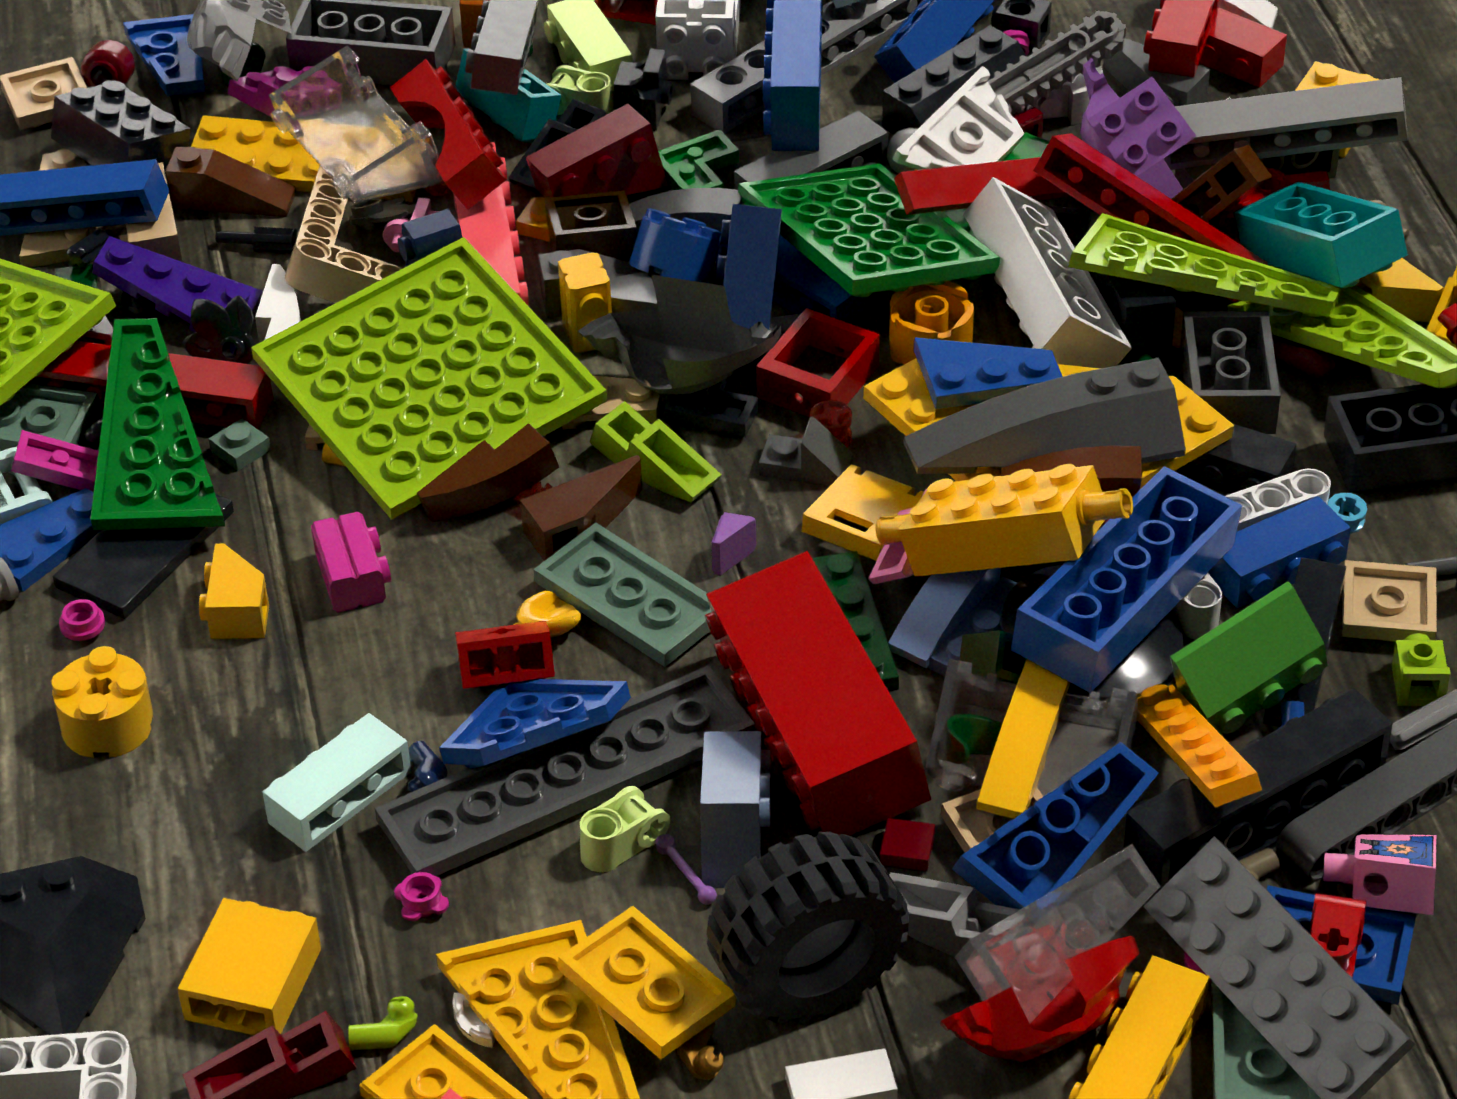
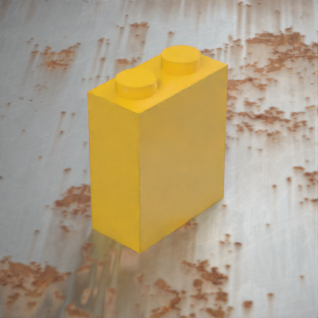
(249, 967)

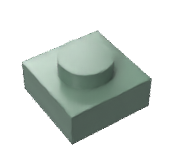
(239, 444)

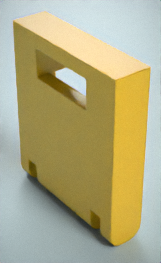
(861, 501)

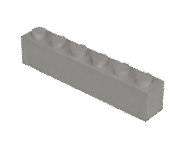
(1294, 122)

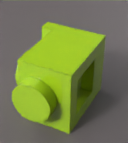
(1419, 660)

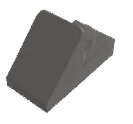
(814, 459)

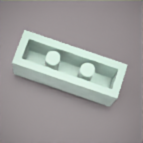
(337, 782)

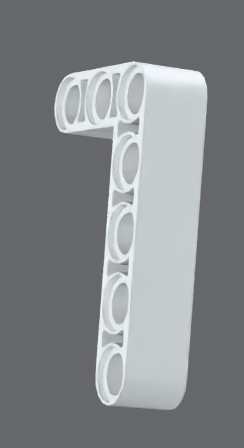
(1200, 607)
(67, 1067)

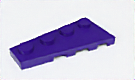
(167, 281)

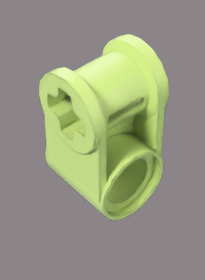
(584, 86)
(618, 830)

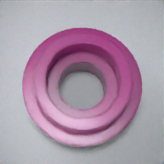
(81, 620)

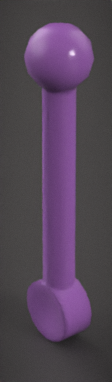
(666, 845)

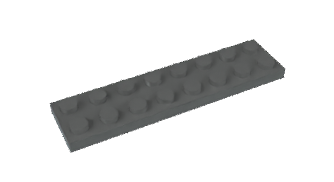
(542, 786)

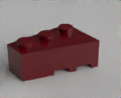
(601, 157)

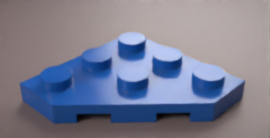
(531, 715)

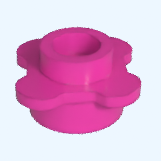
(421, 896)

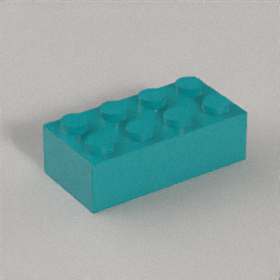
(1322, 234)

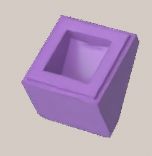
(732, 541)

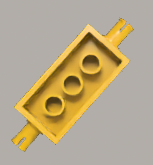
(1004, 520)

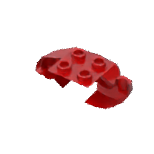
(1003, 1031)

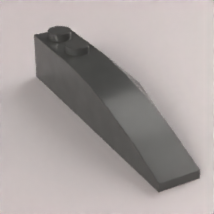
(1085, 409)

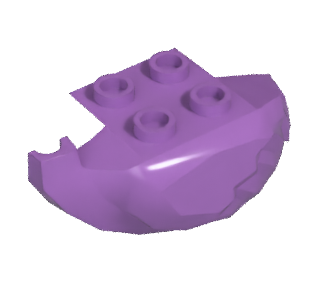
(1135, 128)

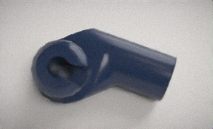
(428, 765)

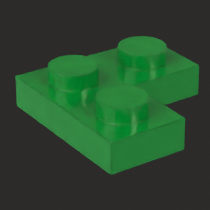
(693, 161)

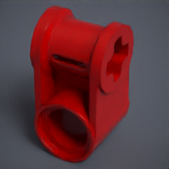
(1338, 927)

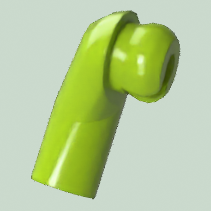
(389, 1031)

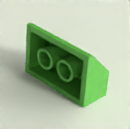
(1250, 660)

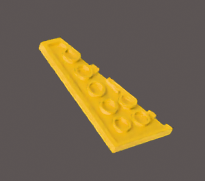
(542, 1017)

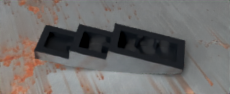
(1319, 589)

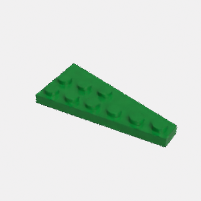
(148, 450)

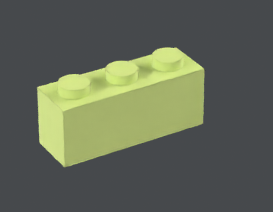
(585, 37)

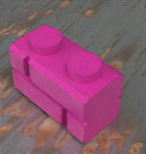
(350, 562)

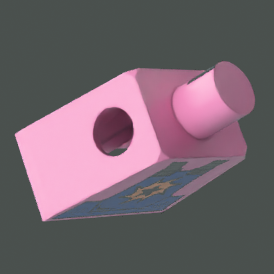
(1388, 871)

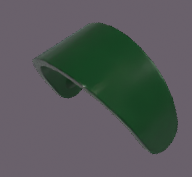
(970, 735)

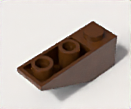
(567, 510)

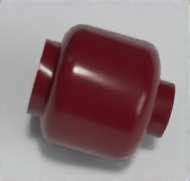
(107, 62)

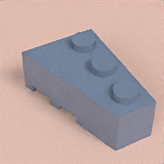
(732, 803)

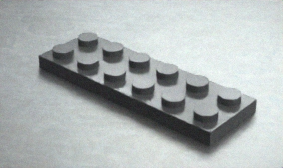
(1278, 975)

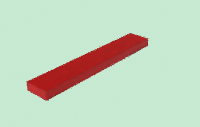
(959, 185)

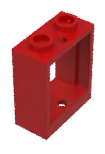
(781, 382)

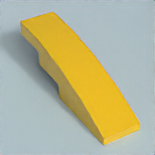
(1023, 742)

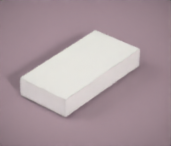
(843, 1077)

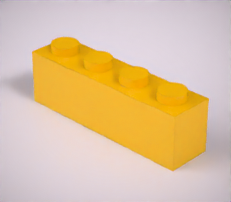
(1146, 1034)

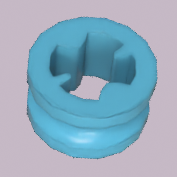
(1350, 503)

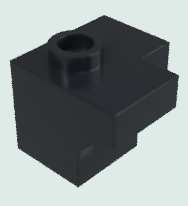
(644, 86)

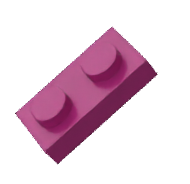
(55, 461)

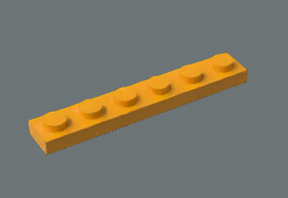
(1196, 745)

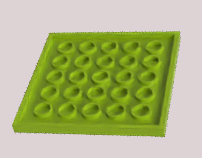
(426, 372)

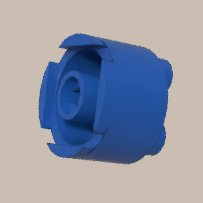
(675, 247)

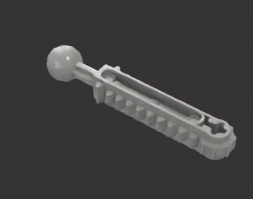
(1045, 68)

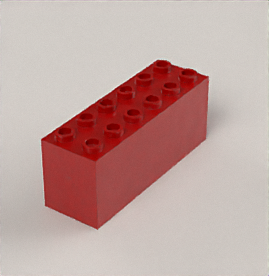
(816, 698)

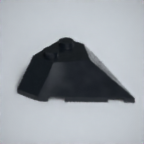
(63, 938)

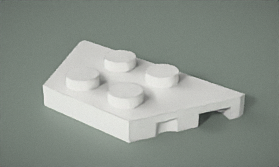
(964, 131)

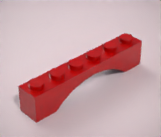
(467, 155)

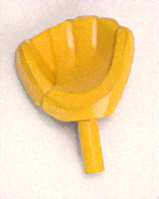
(549, 608)

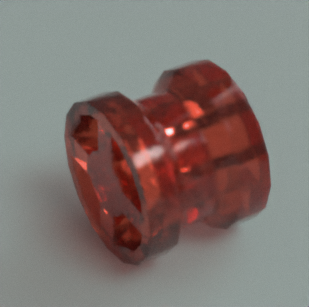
(835, 417)

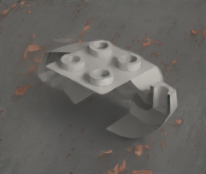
(225, 30)

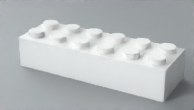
(1054, 302)

